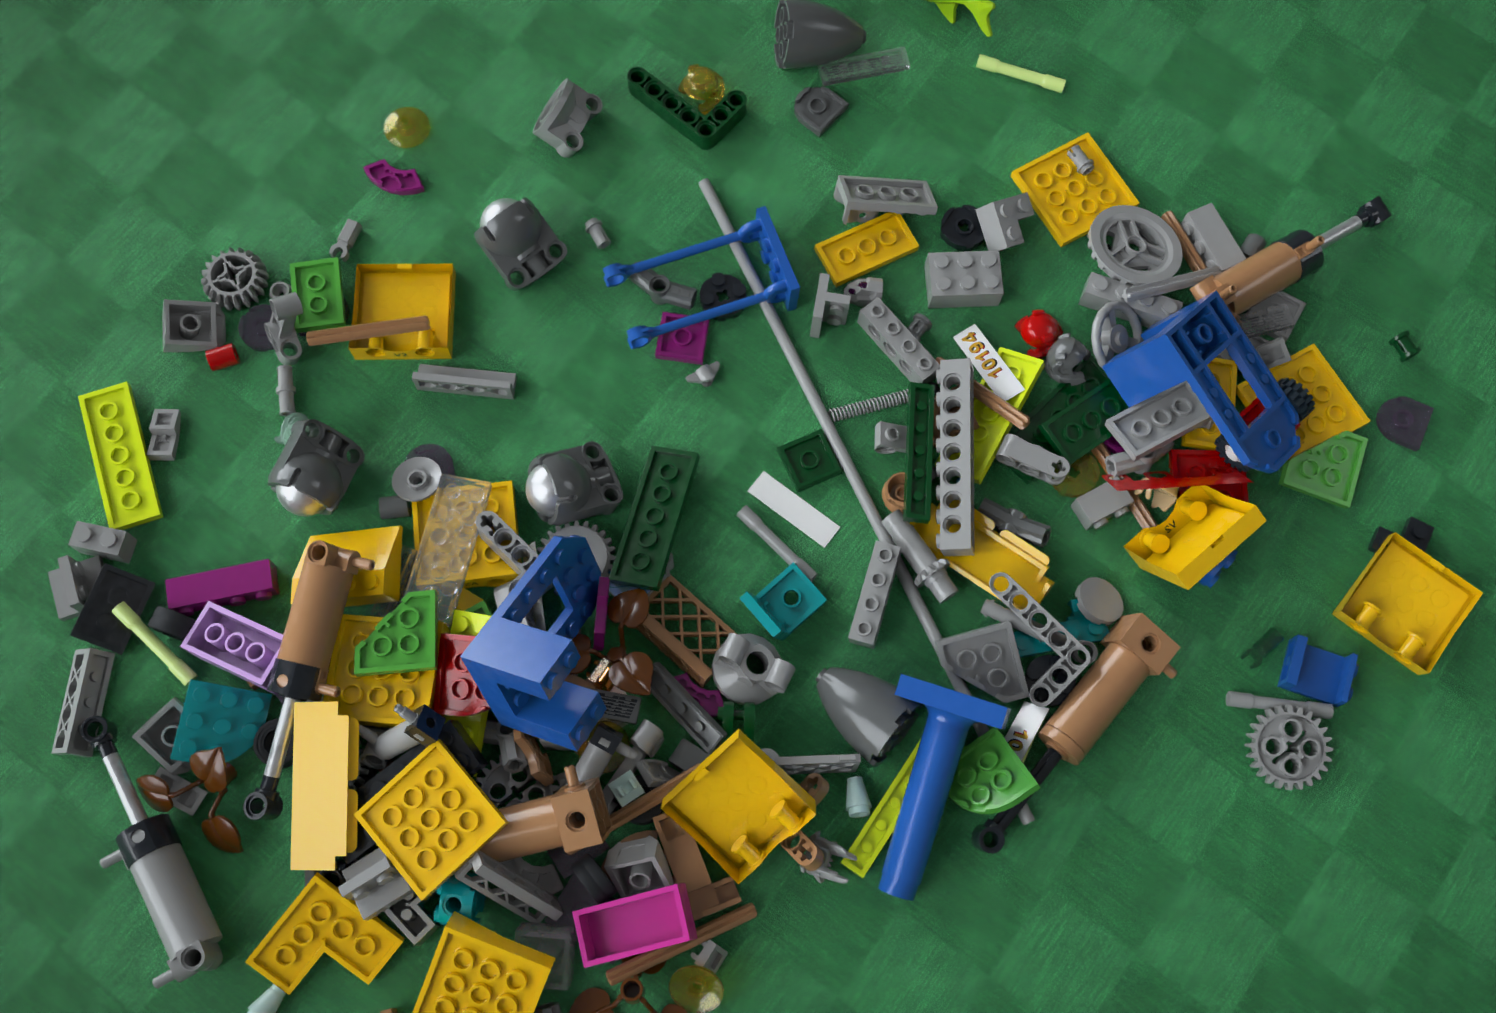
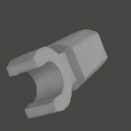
(346, 239)

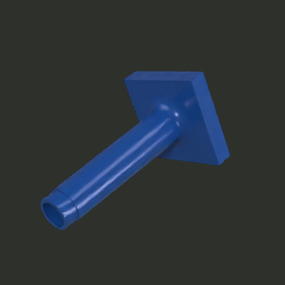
(931, 777)

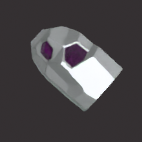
(864, 291)

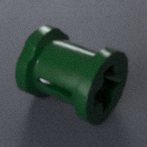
(1404, 346)

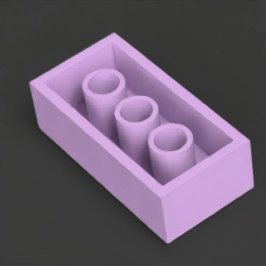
(234, 644)

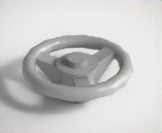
(1112, 337)

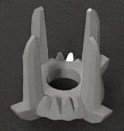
(828, 848)

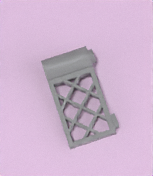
(816, 764)

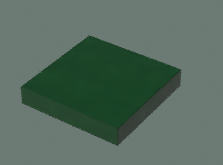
(809, 460)

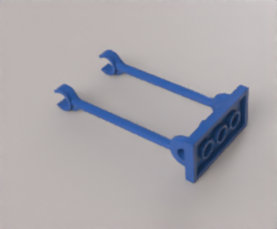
(783, 286)

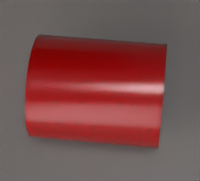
(222, 357)

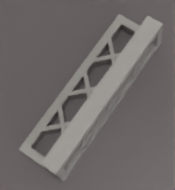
(465, 381)
(82, 699)
(509, 882)

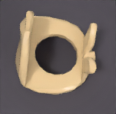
(1162, 497)

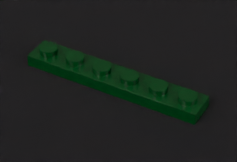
(919, 453)

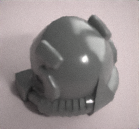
(1063, 357)

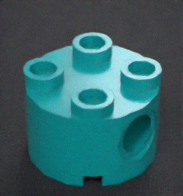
(459, 898)

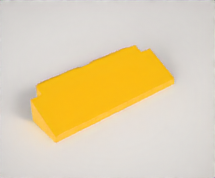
(993, 555)
(321, 797)

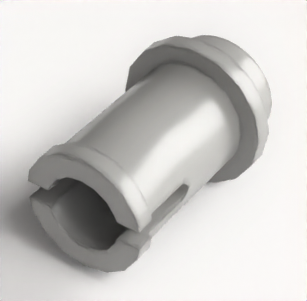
(1083, 164)
(597, 232)

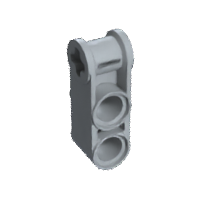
(1032, 459)

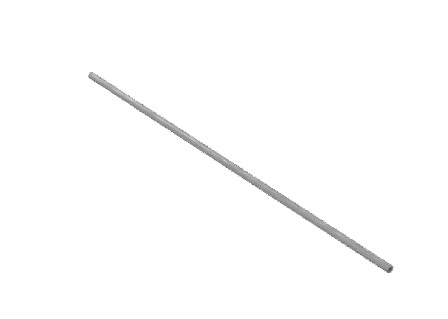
(838, 447)

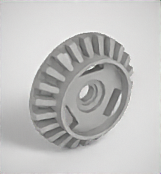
(1127, 224)

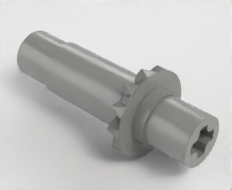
(929, 569)

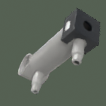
(420, 727)
(599, 752)

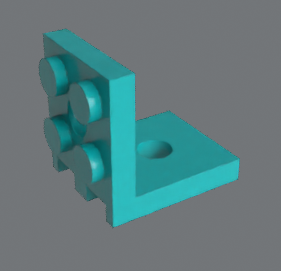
(774, 612)

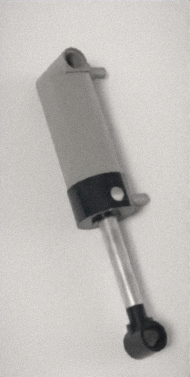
(160, 870)

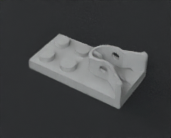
(878, 195)
(1158, 420)

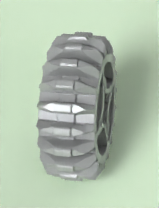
(249, 274)

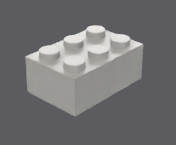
(963, 279)

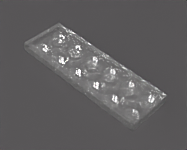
(449, 541)

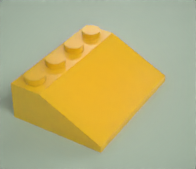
(377, 544)

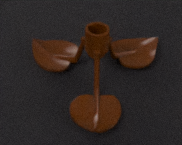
(629, 671)
(216, 776)
(632, 991)

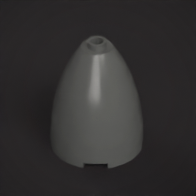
(813, 34)
(866, 711)

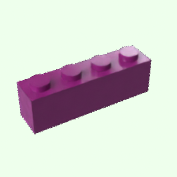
(223, 587)

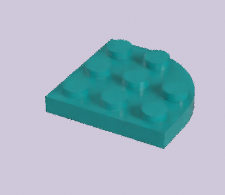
(219, 718)

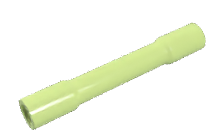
(1045, 80)
(134, 622)

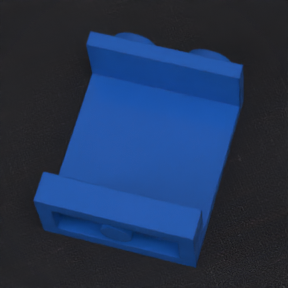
(1317, 672)

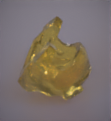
(703, 84)

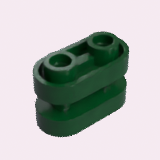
(727, 714)

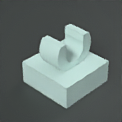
(626, 788)

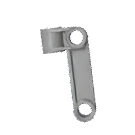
(281, 327)
(646, 742)

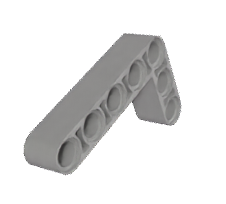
(1045, 633)

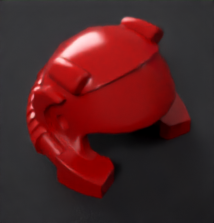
(1039, 331)

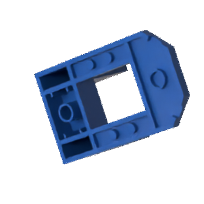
(1181, 350)
(526, 667)

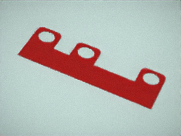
(1170, 481)

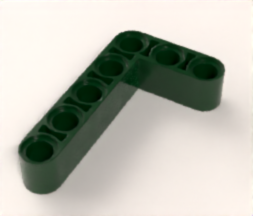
(701, 124)

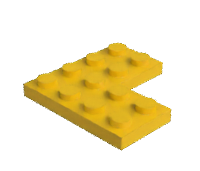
(319, 924)

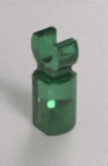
(1263, 646)

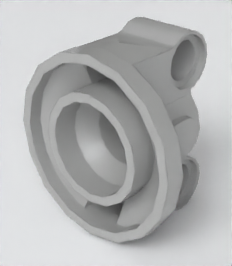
(566, 117)
(735, 678)

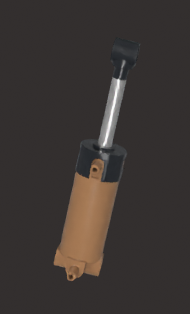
(1283, 262)
(305, 655)

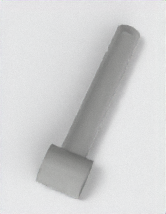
(1003, 614)

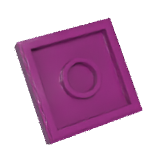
(683, 344)

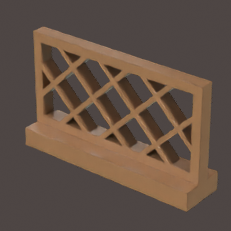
(667, 641)

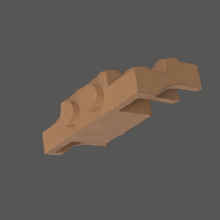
(689, 868)

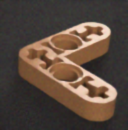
(805, 842)

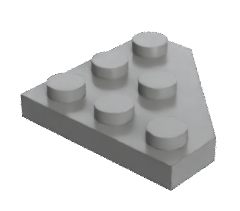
(987, 660)

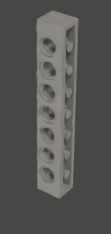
(955, 372)

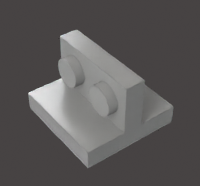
(828, 307)
(73, 584)
(374, 884)

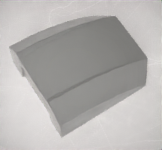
(192, 326)
(159, 734)
(638, 866)

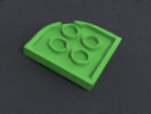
(991, 776)

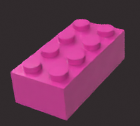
(634, 925)

